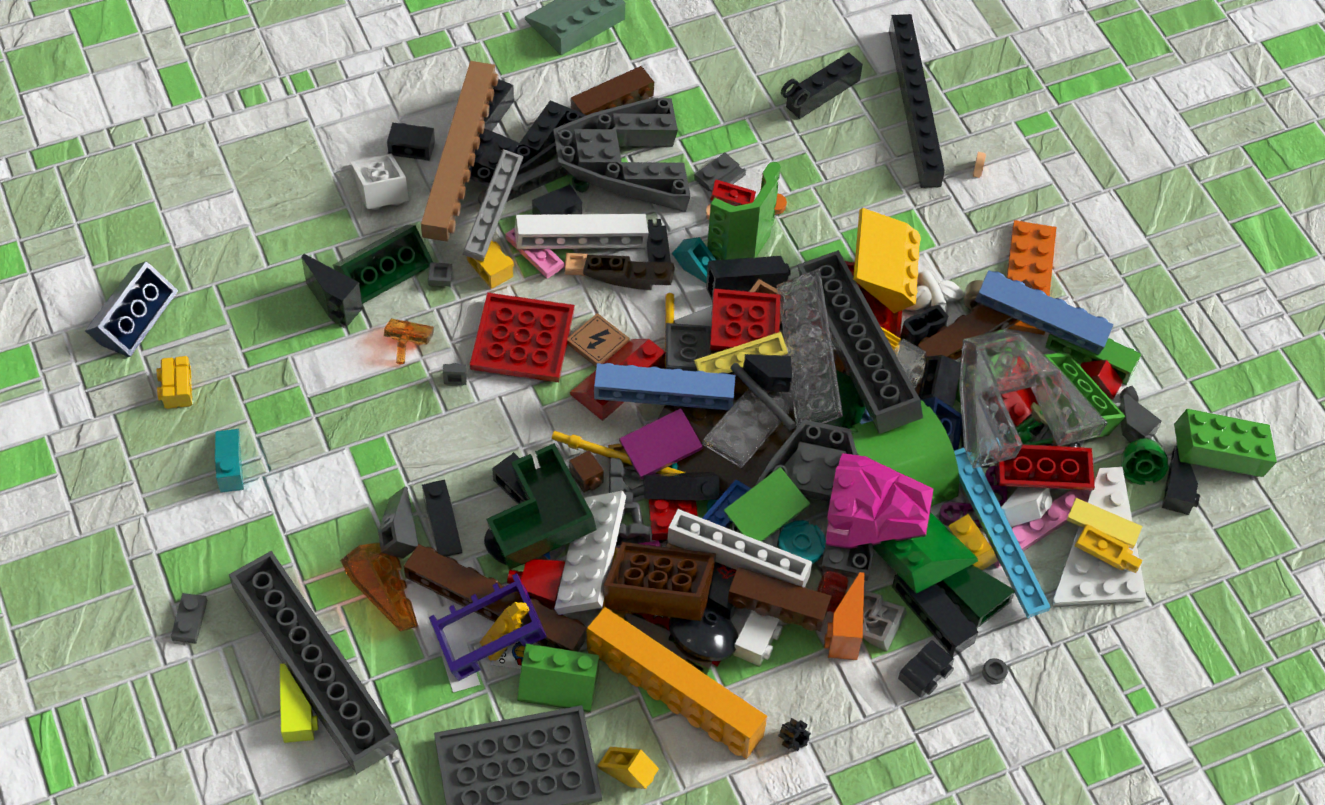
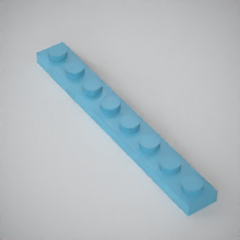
(1001, 537)

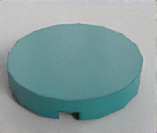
(802, 540)

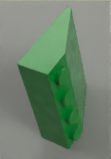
(927, 558)

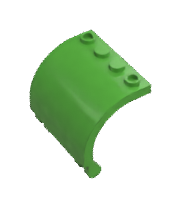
(914, 450)

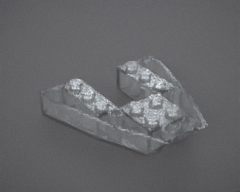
(1007, 363)

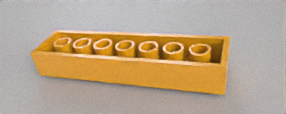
(676, 683)

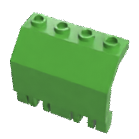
(745, 228)

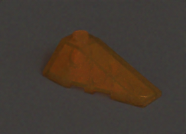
(381, 583)

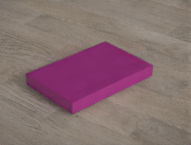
(660, 443)

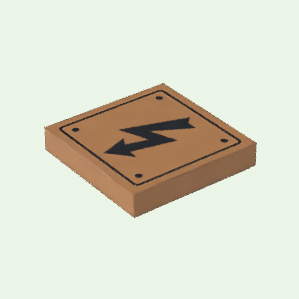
(597, 340)

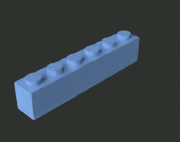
(1044, 312)
(664, 386)

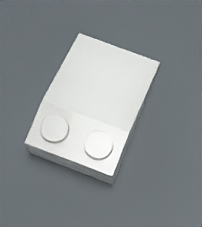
(380, 181)

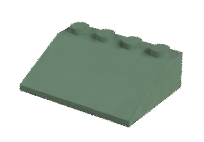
(573, 22)

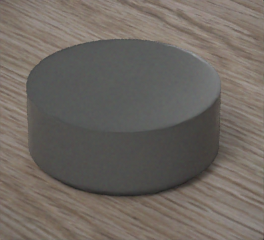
(995, 671)

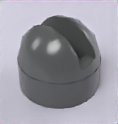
(1131, 392)

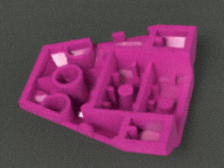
(875, 504)

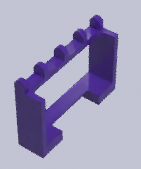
(526, 634)

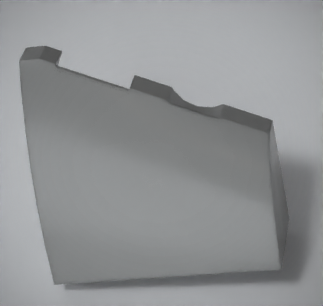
(881, 620)

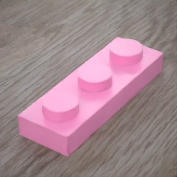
(542, 259)

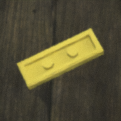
(1107, 522)

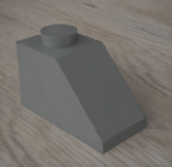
(1138, 421)

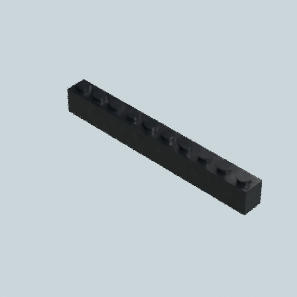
(916, 101)

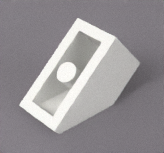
(1027, 505)

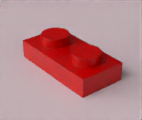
(732, 193)

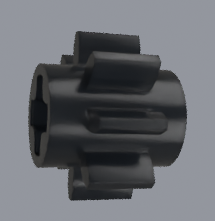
(794, 734)

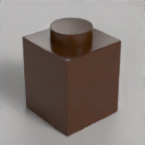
(586, 471)

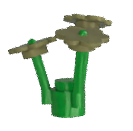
(1024, 433)

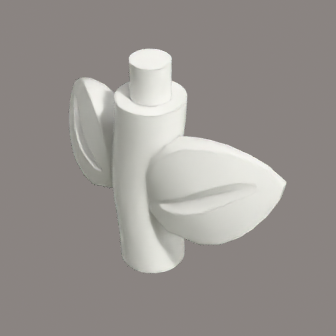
(934, 293)

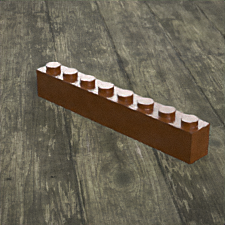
(459, 583)

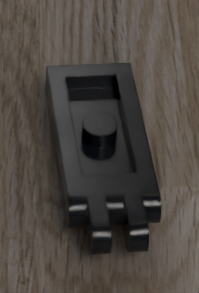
(657, 242)

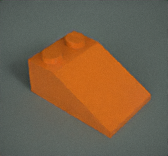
(846, 630)

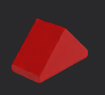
(1104, 376)

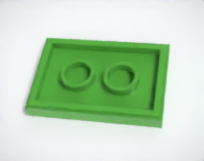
(767, 506)

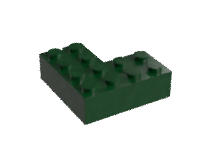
(549, 516)

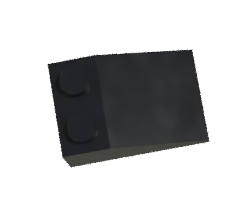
(333, 290)

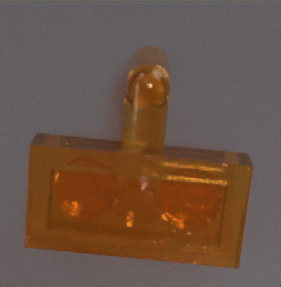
(407, 331)

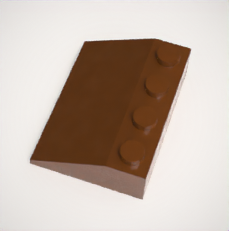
(659, 581)

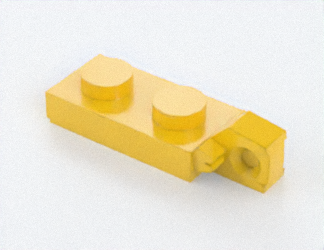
(1107, 549)
(506, 623)

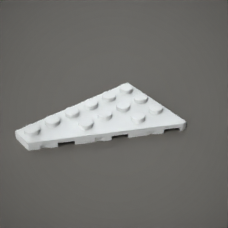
(1089, 578)

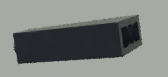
(744, 273)

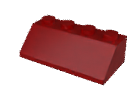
(637, 353)
(1048, 468)

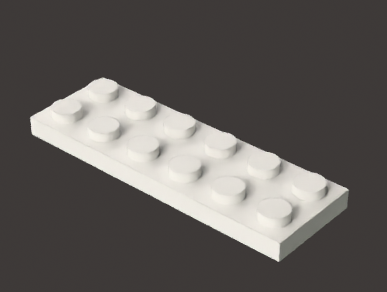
(591, 557)

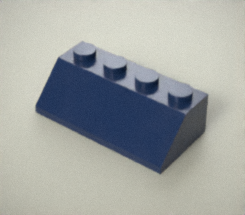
(132, 310)

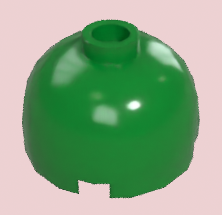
(1144, 461)

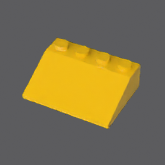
(887, 259)

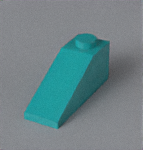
(228, 460)

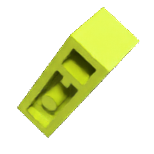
(296, 713)

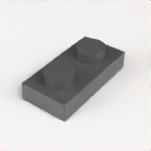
(189, 618)

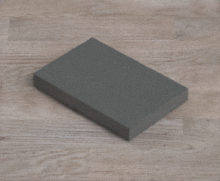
(685, 345)

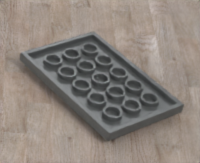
(520, 761)

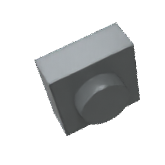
(440, 274)
(454, 374)

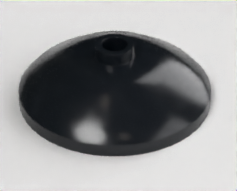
(707, 639)

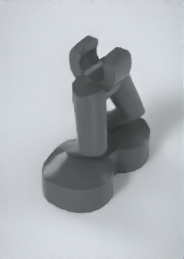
(616, 481)
(637, 531)

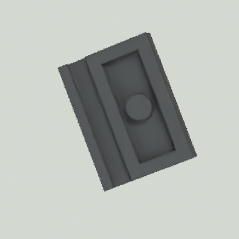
(723, 169)

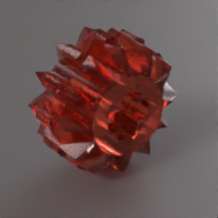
(834, 585)

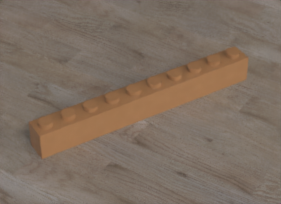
(459, 151)

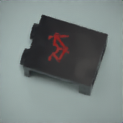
(719, 589)

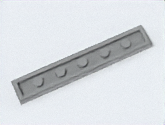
(492, 205)

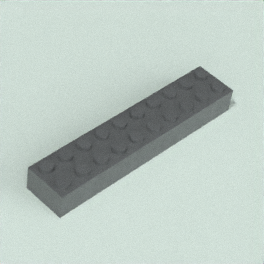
(864, 347)
(314, 662)

